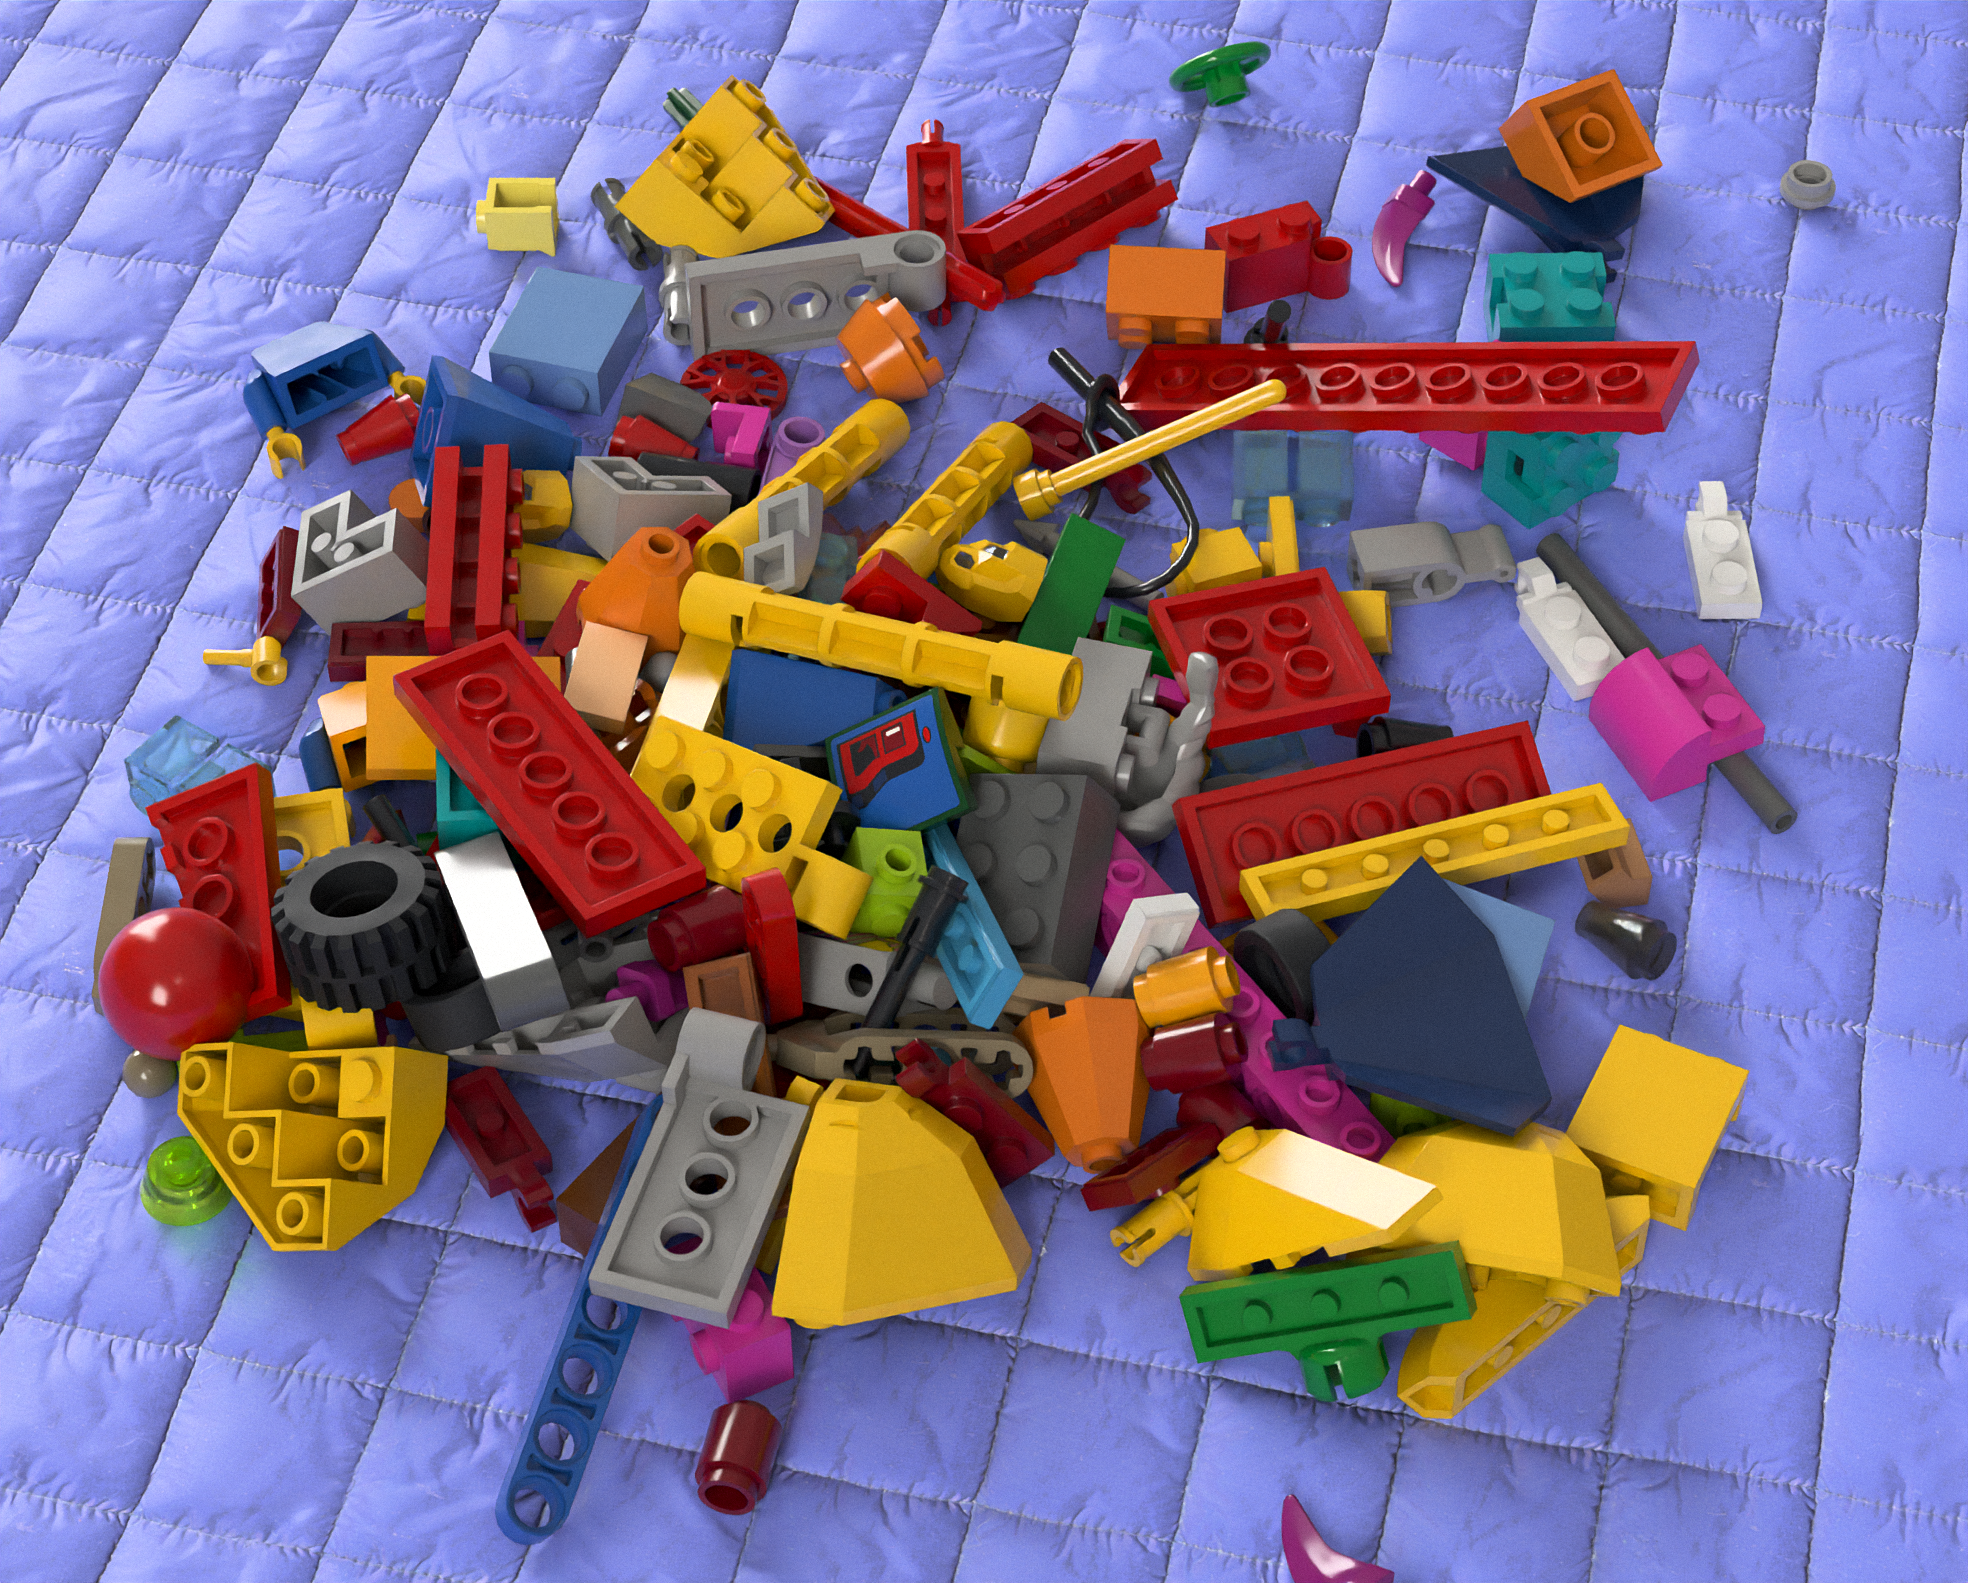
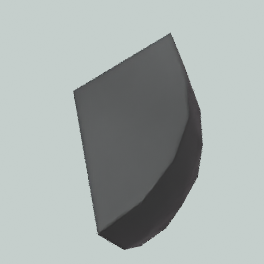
(667, 405)

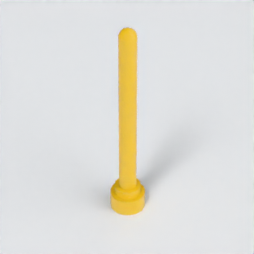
(1043, 490)

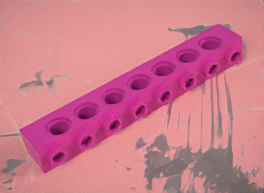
(1289, 1099)

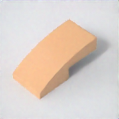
(605, 675)

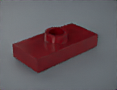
(276, 608)
(355, 641)
(1152, 1167)

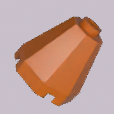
(642, 589)
(1089, 1077)

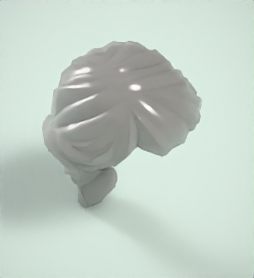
(1147, 808)

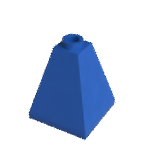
(473, 413)
(797, 700)

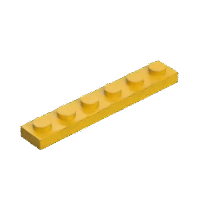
(1458, 849)

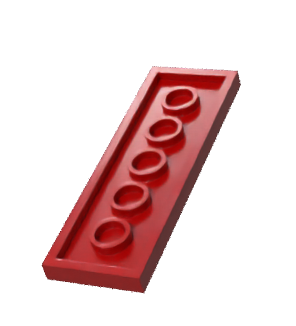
(549, 783)
(1349, 804)

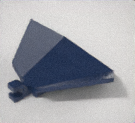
(1562, 226)
(1420, 1011)

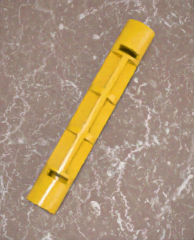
(850, 453)
(956, 499)
(917, 653)

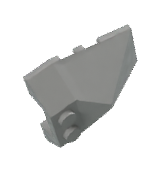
(592, 1037)

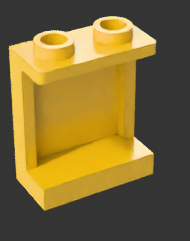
(1657, 1120)

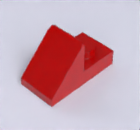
(896, 592)

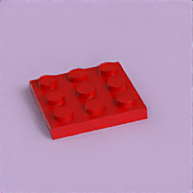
(1281, 655)

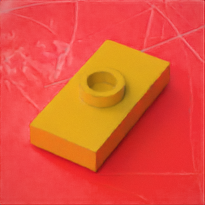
(1280, 550)

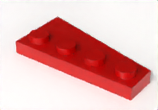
(228, 865)

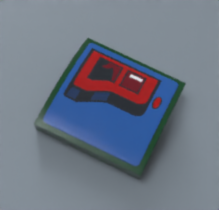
(903, 766)

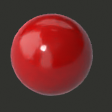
(175, 982)

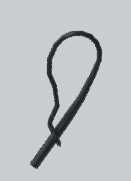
(1103, 412)

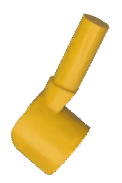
(264, 659)

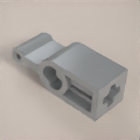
(1425, 561)

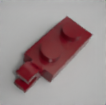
(1060, 444)
(1003, 1130)
(500, 1143)

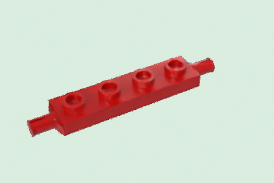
(936, 197)

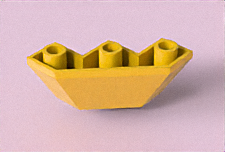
(728, 181)
(314, 1136)
(1515, 1204)
(891, 1214)

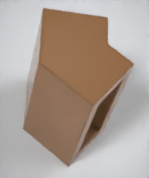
(1619, 874)

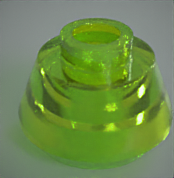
(182, 1184)

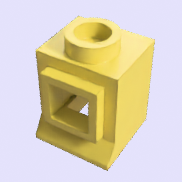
(520, 215)

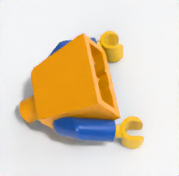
(336, 744)

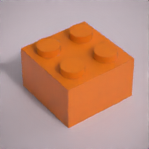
(1164, 295)

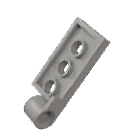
(901, 263)
(704, 1084)

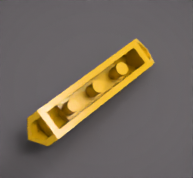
(1459, 1360)

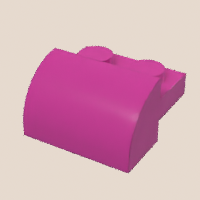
(1672, 718)

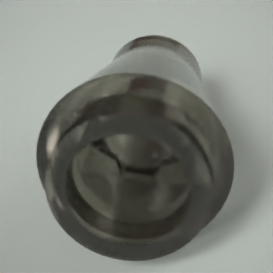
(1630, 940)

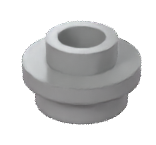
(1808, 185)

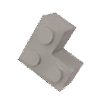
(620, 496)
(357, 563)

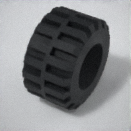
(364, 926)

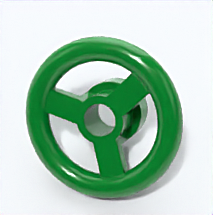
(1221, 72)

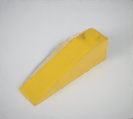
(1290, 1197)

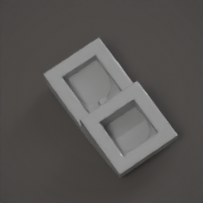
(787, 540)

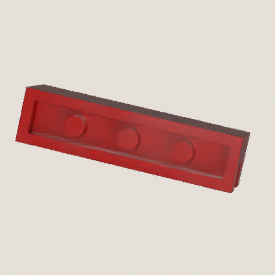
(1069, 217)
(472, 549)

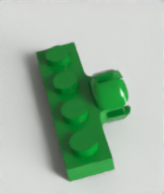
(1331, 1313)

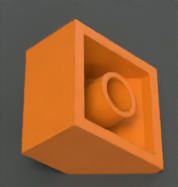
(1580, 138)

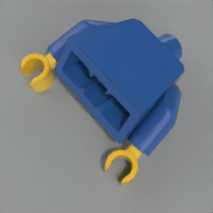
(314, 375)

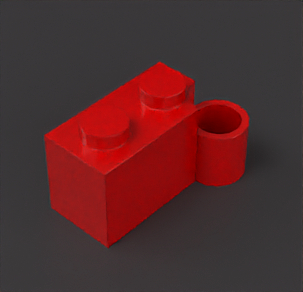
(1279, 257)

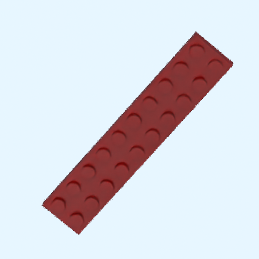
(1421, 385)

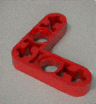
(772, 943)

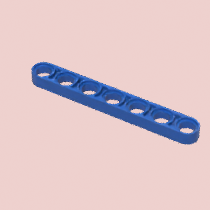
(554, 1399)

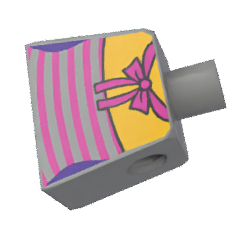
(830, 982)

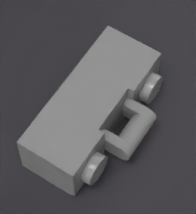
(1112, 707)

